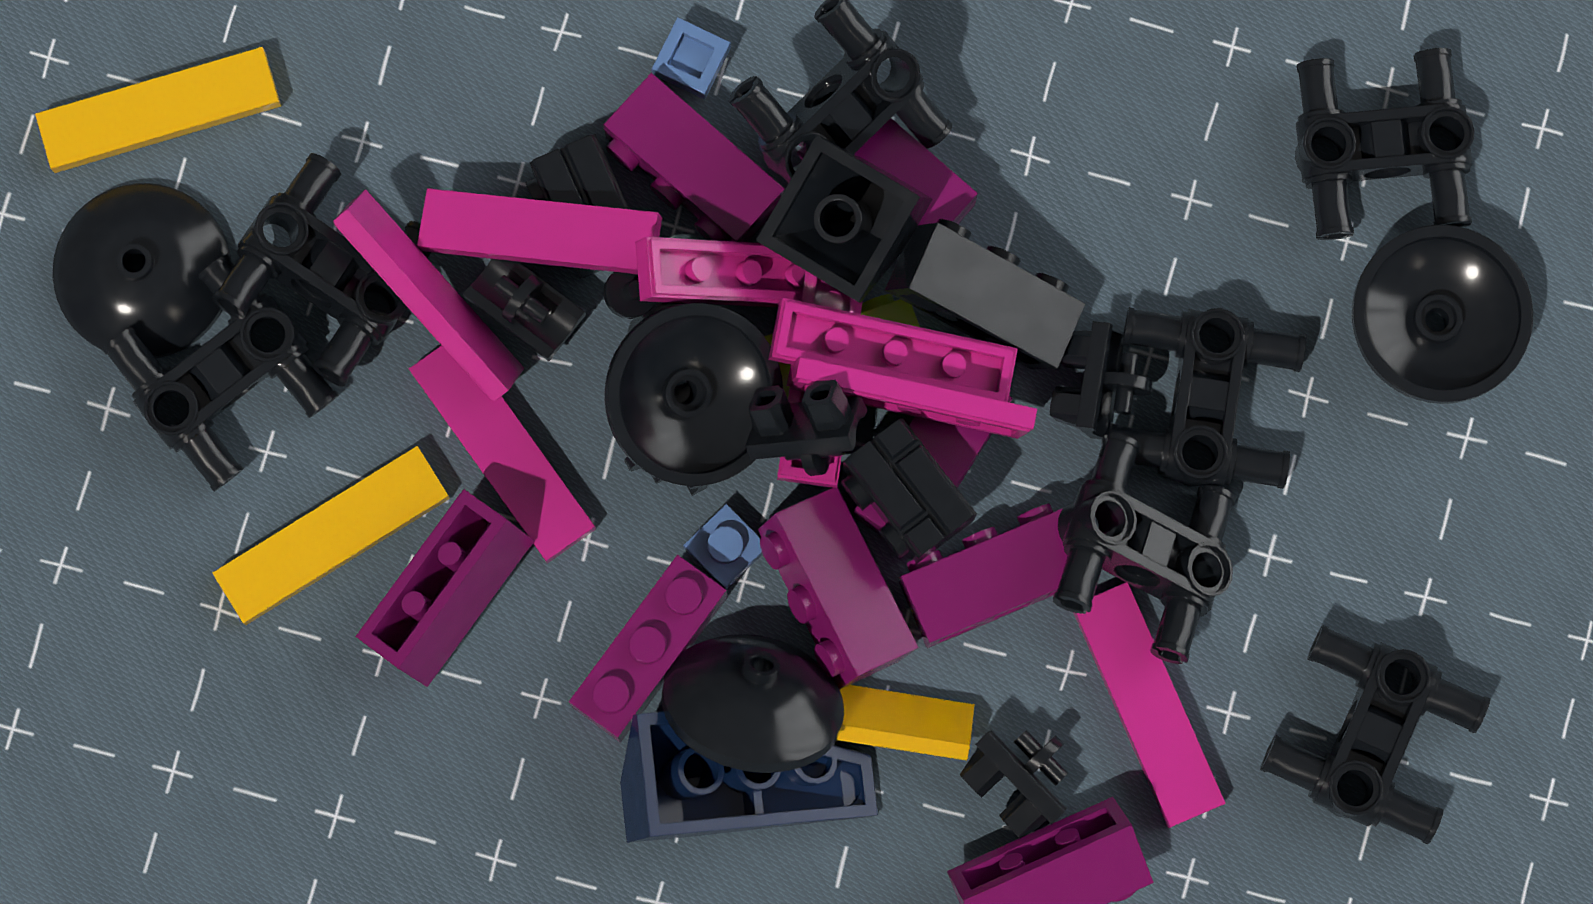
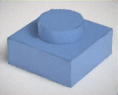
(691, 58)
(725, 547)

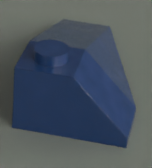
(682, 794)

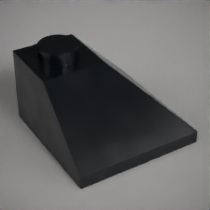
(843, 219)

